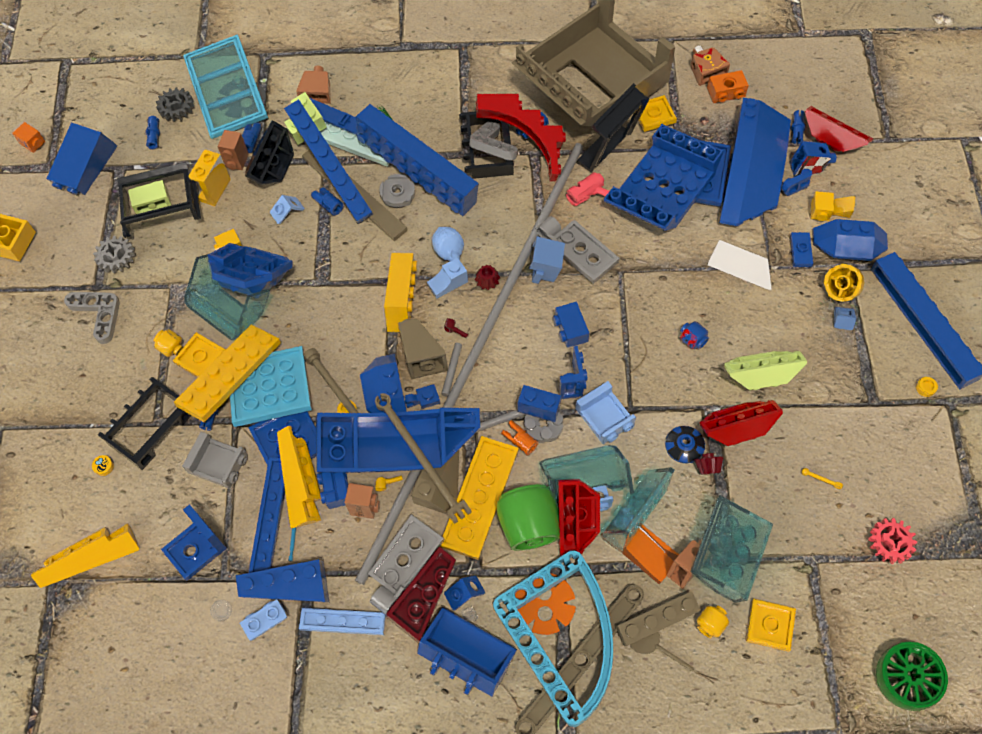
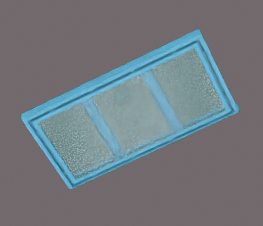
(225, 86)

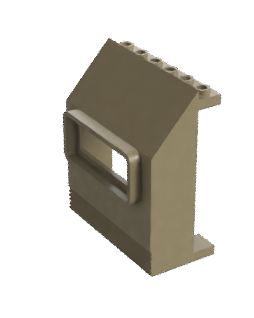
(602, 54)

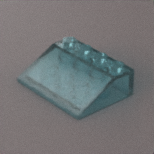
(637, 508)
(731, 550)

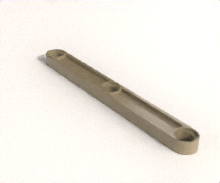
(571, 672)

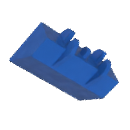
(466, 652)

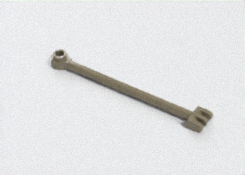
(455, 506)

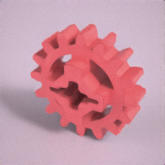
(886, 546)

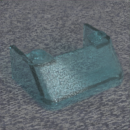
(219, 308)
(593, 466)

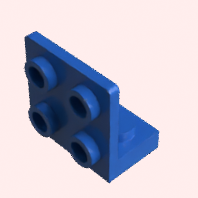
(573, 384)

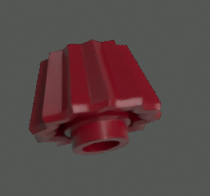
(487, 277)
(709, 464)

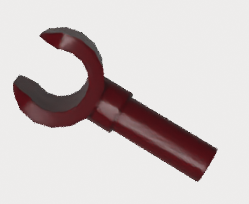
(450, 327)

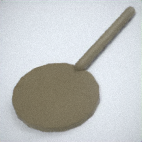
(651, 643)

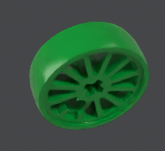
(921, 653)

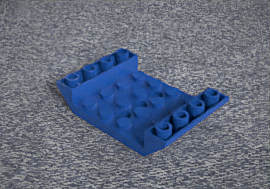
(672, 160)

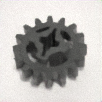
(175, 104)

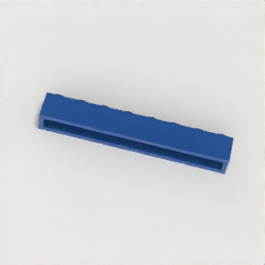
(927, 320)

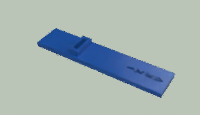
(336, 117)

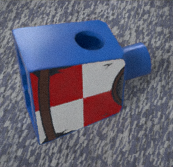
(811, 156)

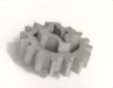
(114, 254)

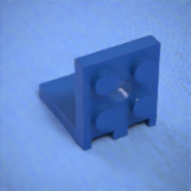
(198, 536)

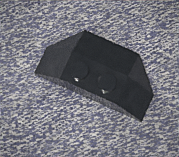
(271, 156)

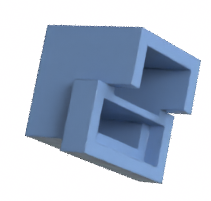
(546, 259)

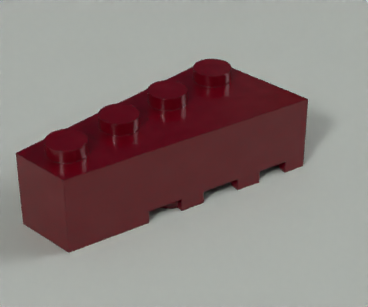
(419, 600)

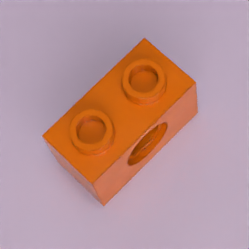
(727, 86)

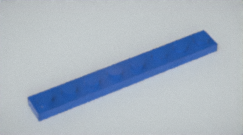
(328, 161)

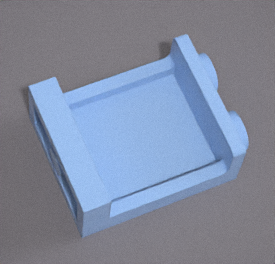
(605, 413)

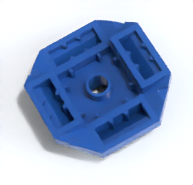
(247, 268)

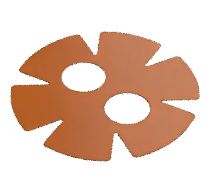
(561, 611)

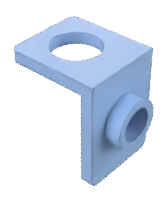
(284, 206)
(606, 502)

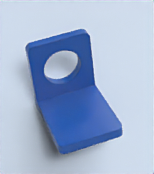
(462, 591)

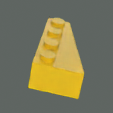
(399, 290)

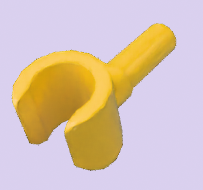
(381, 482)

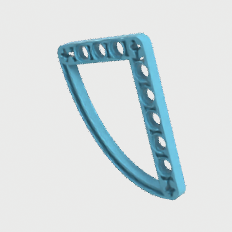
(535, 648)

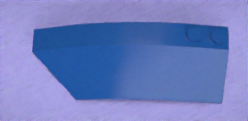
(755, 163)
(374, 444)

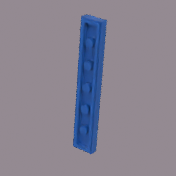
(268, 517)

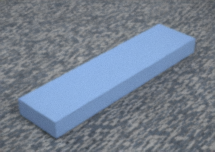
(342, 621)

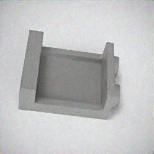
(215, 461)

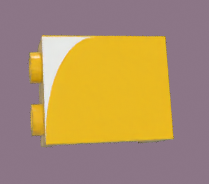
(211, 176)

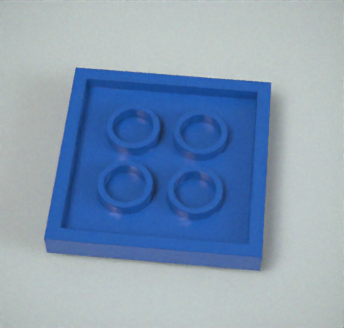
(266, 433)

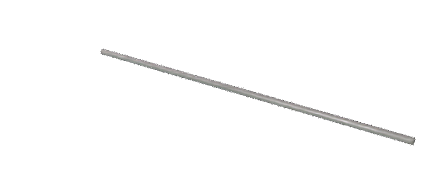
(470, 362)

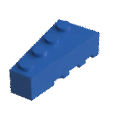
(291, 582)

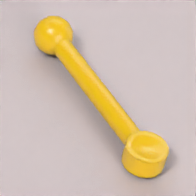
(805, 471)

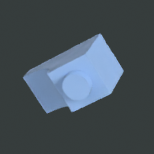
(449, 278)

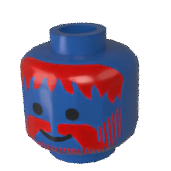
(694, 335)

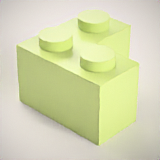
(313, 113)

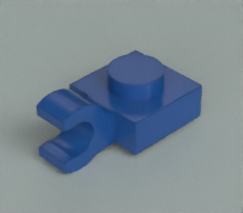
(425, 396)

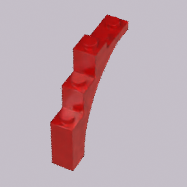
(509, 110)

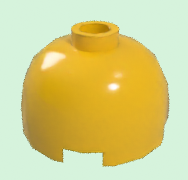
(844, 282)

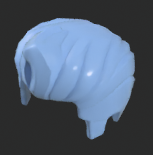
(447, 243)

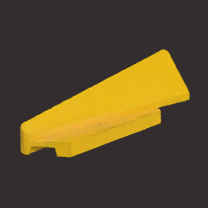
(299, 479)
(86, 554)

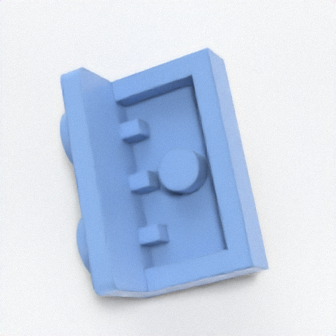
(263, 620)

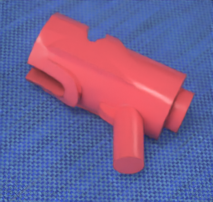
(589, 186)

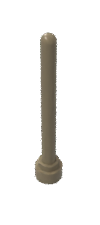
(313, 357)

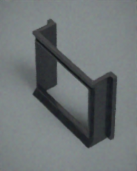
(610, 126)
(190, 187)

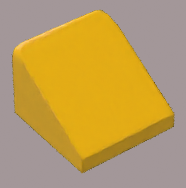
(844, 206)

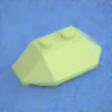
(766, 368)

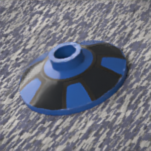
(685, 452)

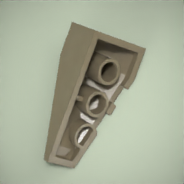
(427, 493)

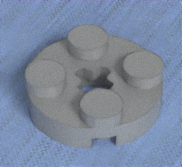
(399, 199)
(544, 433)

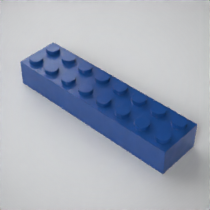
(416, 160)

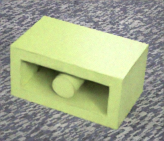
(149, 197)

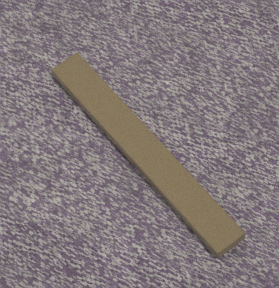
(381, 216)

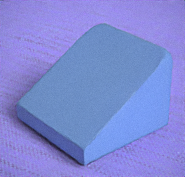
(844, 318)

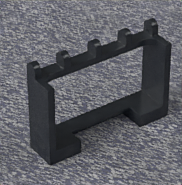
(485, 170)
(144, 454)

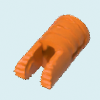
(521, 439)

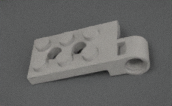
(574, 236)
(392, 575)

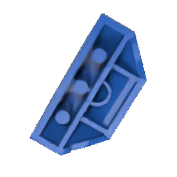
(851, 239)
(380, 378)

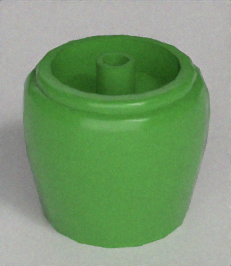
(528, 517)

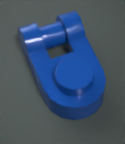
(797, 183)

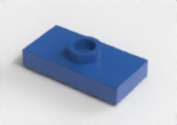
(801, 249)

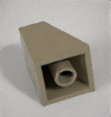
(421, 350)

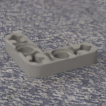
(485, 141)
(100, 306)

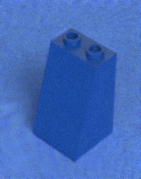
(80, 159)

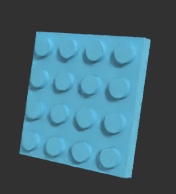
(273, 389)

